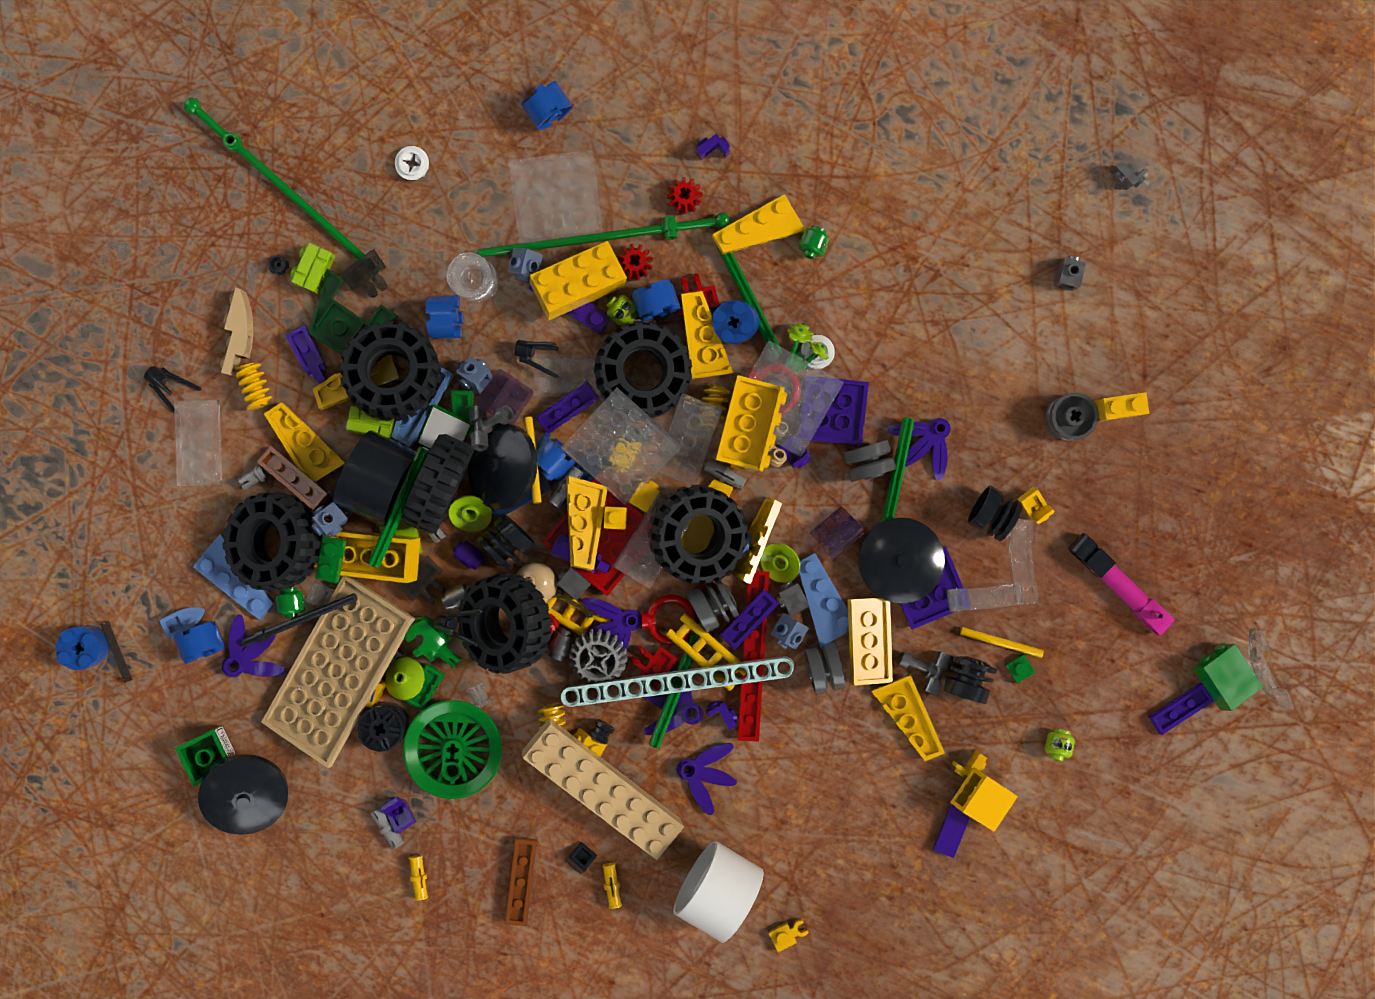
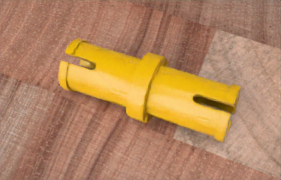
(418, 877)
(613, 899)

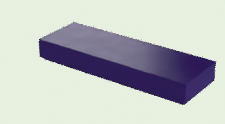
(567, 407)
(749, 619)
(1180, 708)
(951, 831)

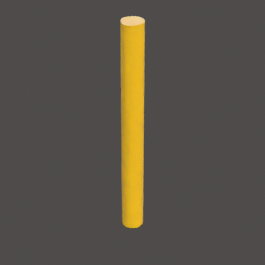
(536, 493)
(1001, 642)

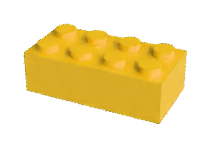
(578, 280)
(399, 562)

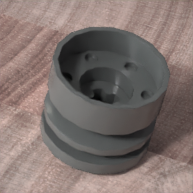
(712, 604)

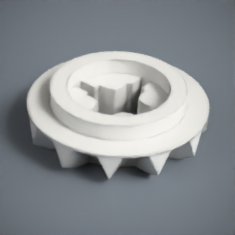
(407, 154)
(818, 362)

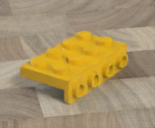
(751, 423)

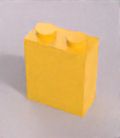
(1122, 406)
(983, 799)

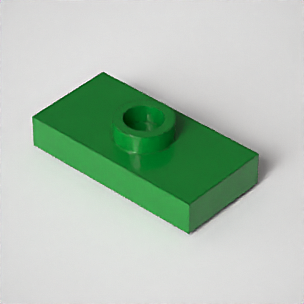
(461, 403)
(431, 682)

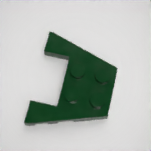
(337, 324)

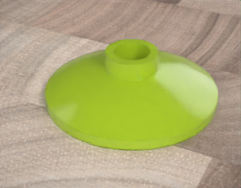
(469, 520)
(779, 570)
(412, 678)

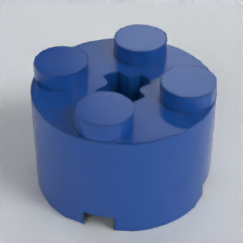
(547, 105)
(656, 300)
(444, 317)
(724, 318)
(552, 458)
(199, 642)
(70, 649)

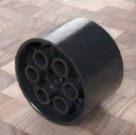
(373, 477)

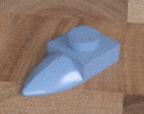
(181, 621)

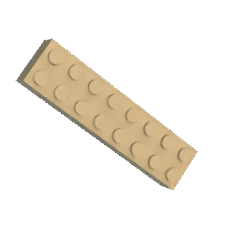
(602, 788)

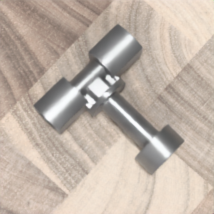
(484, 425)
(932, 671)

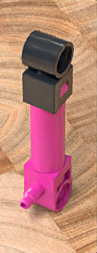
(1104, 567)

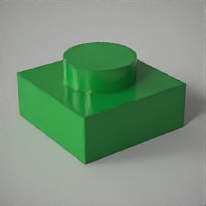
(1020, 668)

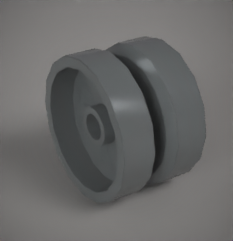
(1083, 414)
(869, 461)
(822, 669)

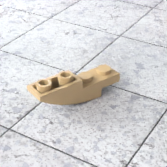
(240, 323)

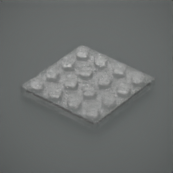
(555, 196)
(808, 395)
(621, 446)

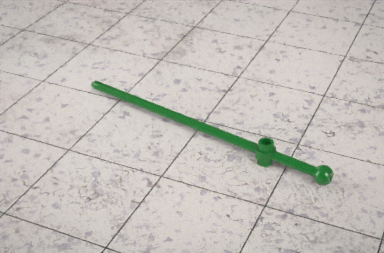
(193, 107)
(668, 228)

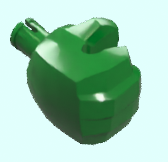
(434, 642)

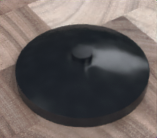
(505, 469)
(901, 560)
(243, 794)

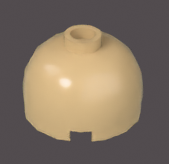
(541, 577)

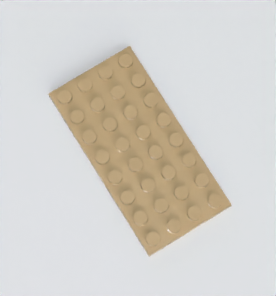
(337, 672)

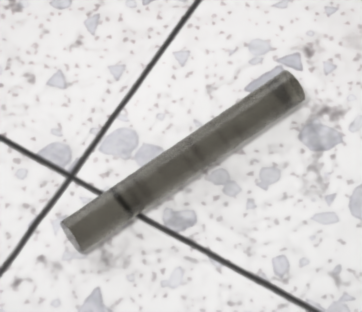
(115, 649)

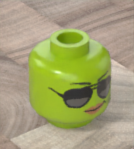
(621, 310)
(1059, 745)

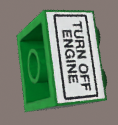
(204, 752)

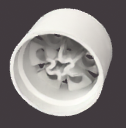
(718, 891)

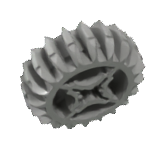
(592, 643)

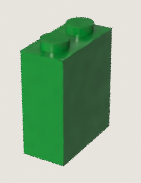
(1227, 676)

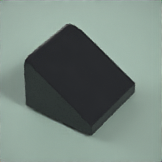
(581, 858)

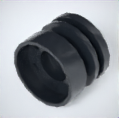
(998, 515)
(506, 541)
(970, 679)
(395, 726)

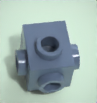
(524, 263)
(474, 374)
(329, 513)
(789, 631)

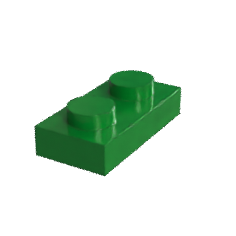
(330, 559)

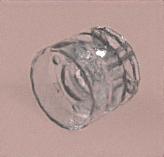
(460, 277)

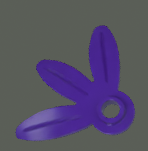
(930, 437)
(618, 625)
(244, 657)
(681, 710)
(698, 771)

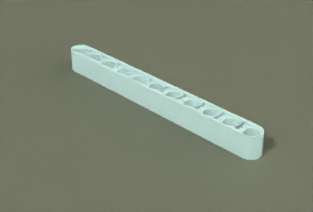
(666, 681)

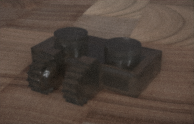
(363, 270)
(427, 572)

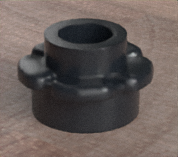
(274, 260)

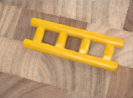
(564, 619)
(704, 638)

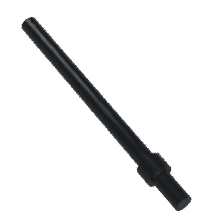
(264, 634)

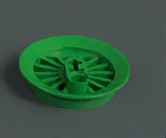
(455, 712)

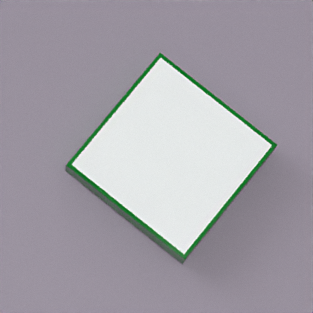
(443, 422)

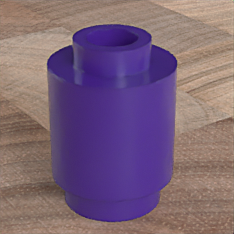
(468, 554)

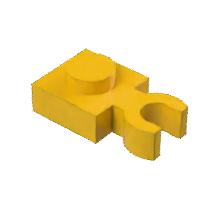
(784, 936)

